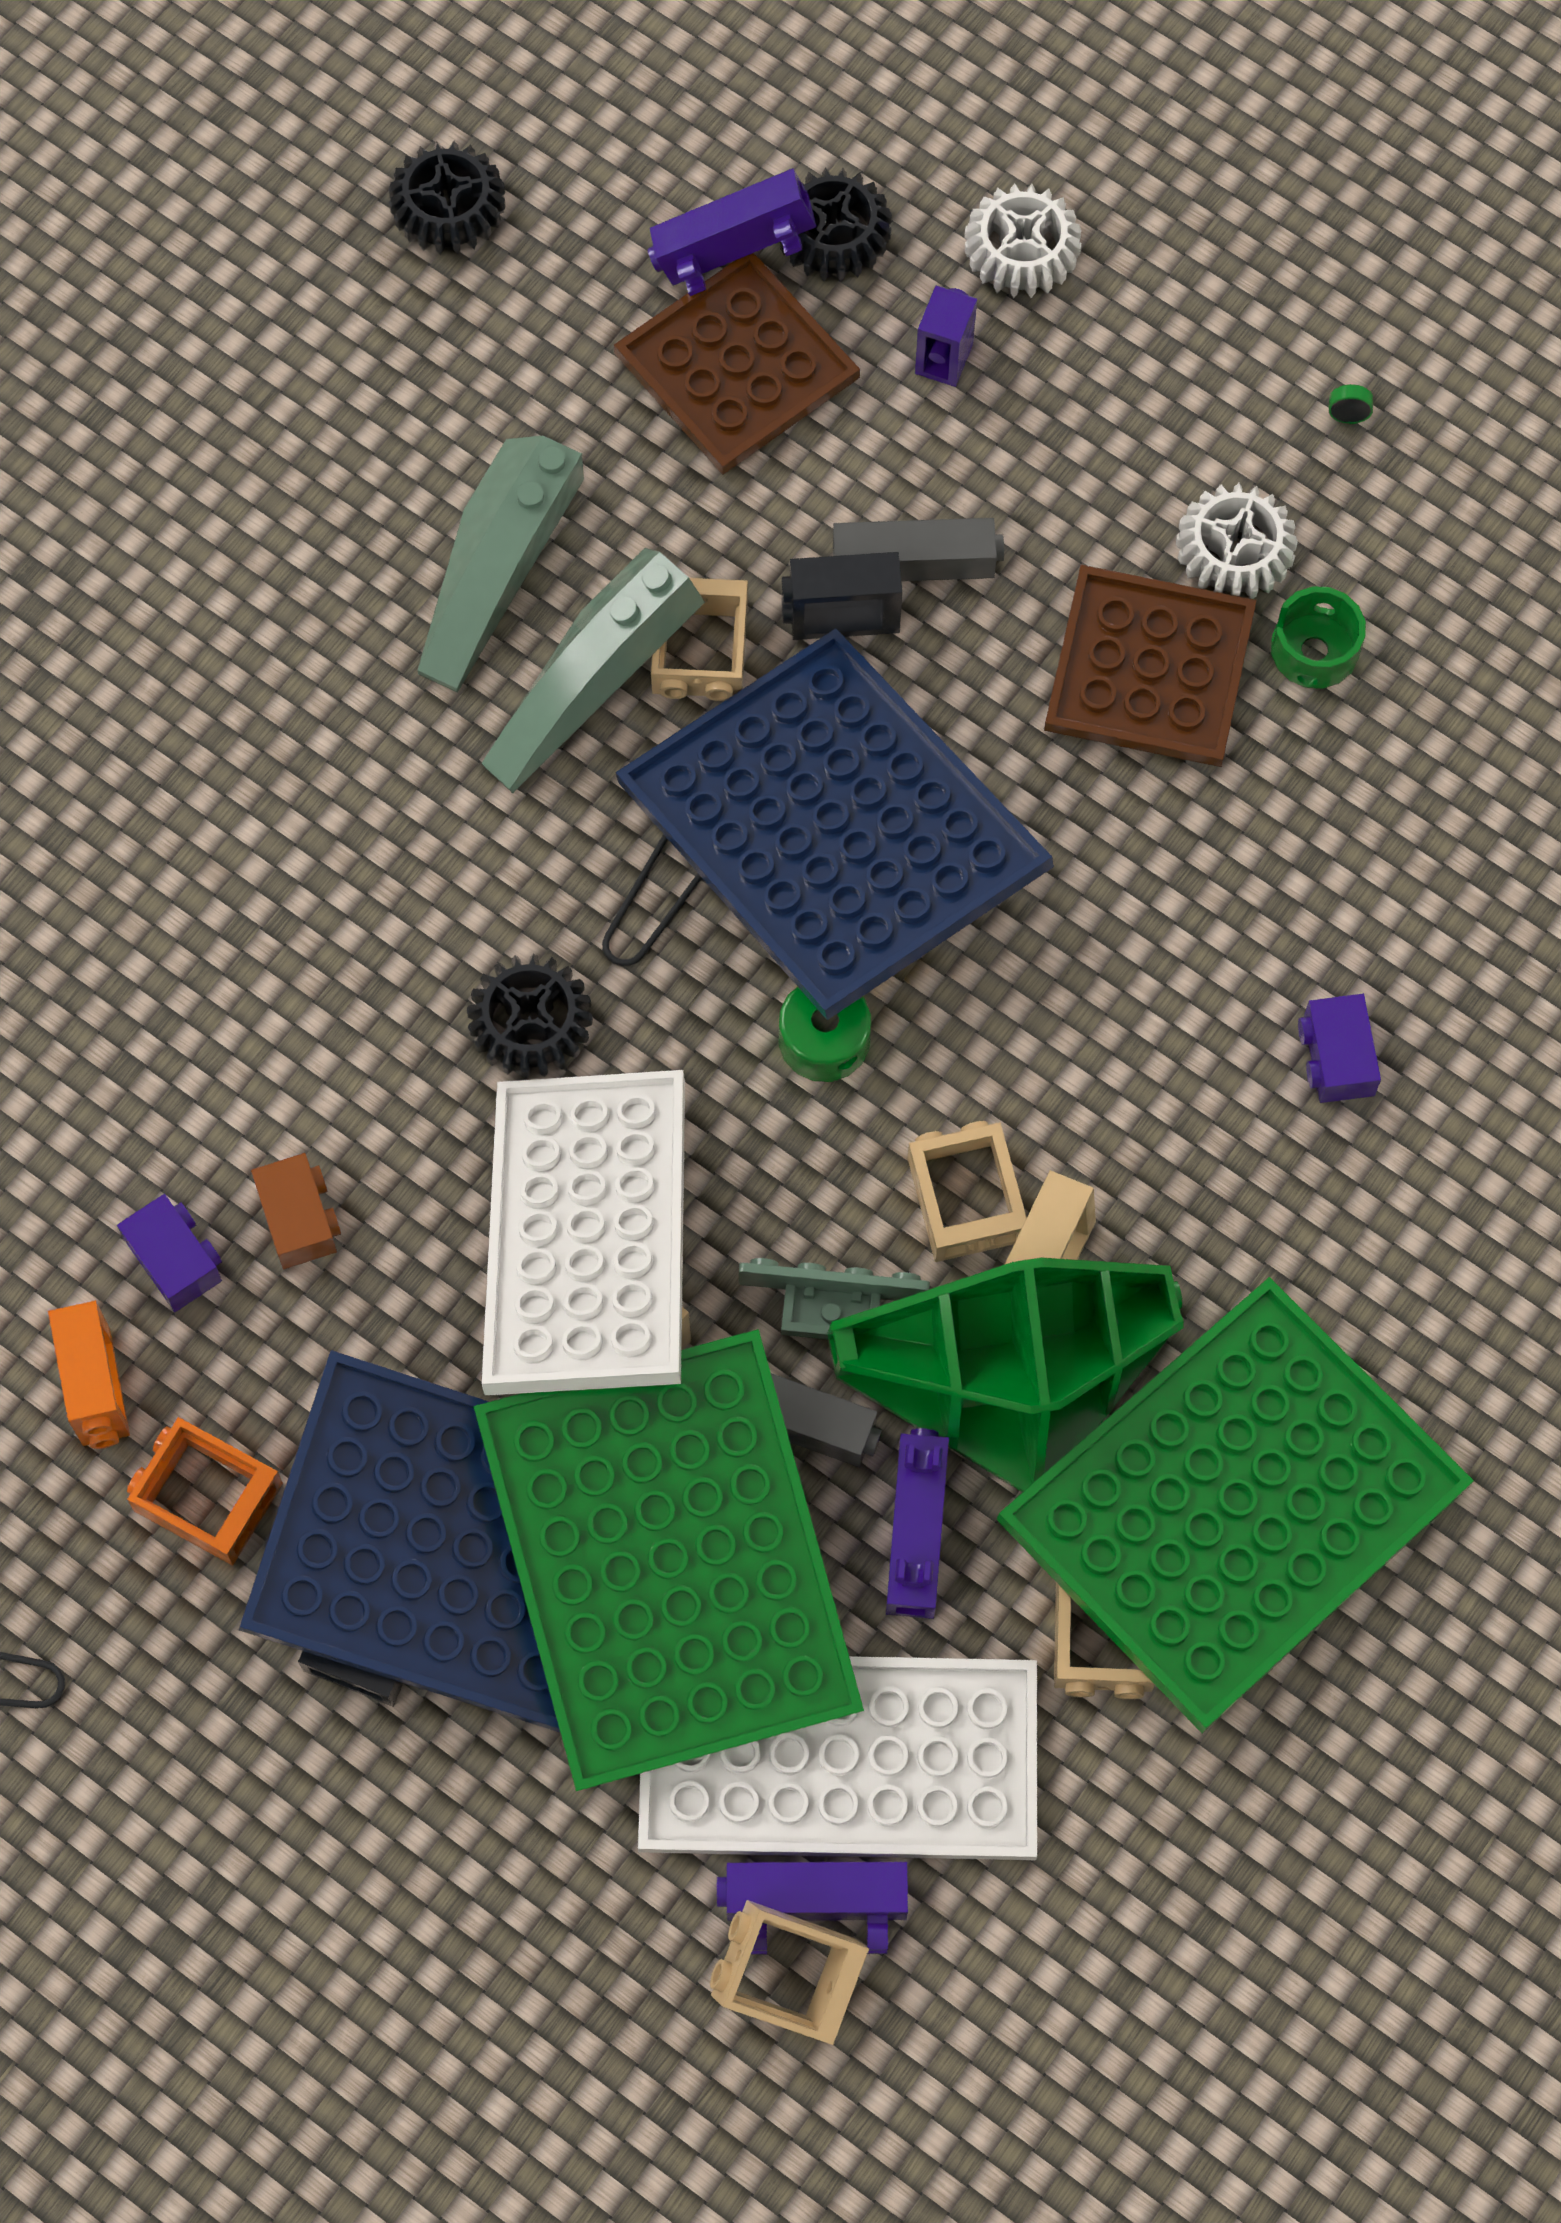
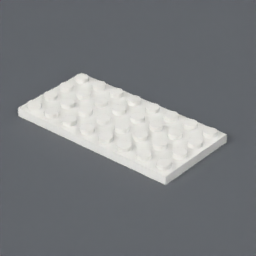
(586, 1234)
(923, 1772)

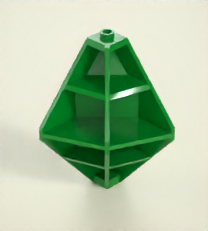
(1012, 1356)

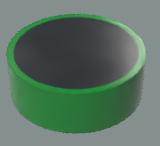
(1351, 404)

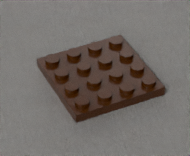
(736, 362)
(1150, 665)

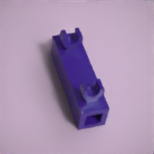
(732, 229)
(917, 1524)
(820, 1893)

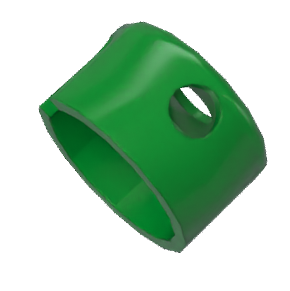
(1339, 628)
(822, 1054)

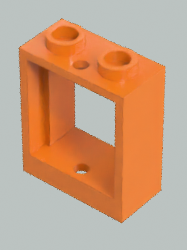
(89, 1374)
(245, 1514)

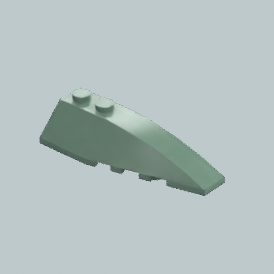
(496, 548)
(593, 660)

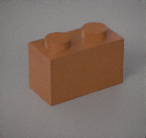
(294, 1210)

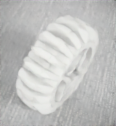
(1023, 258)
(1208, 526)

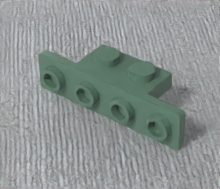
(821, 1296)

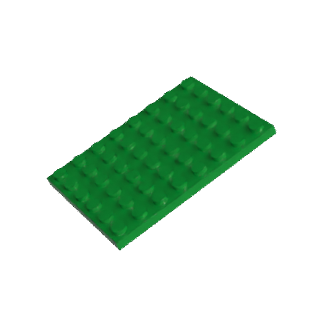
(1234, 1503)
(669, 1564)

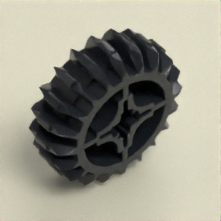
(423, 210)
(848, 243)
(549, 987)

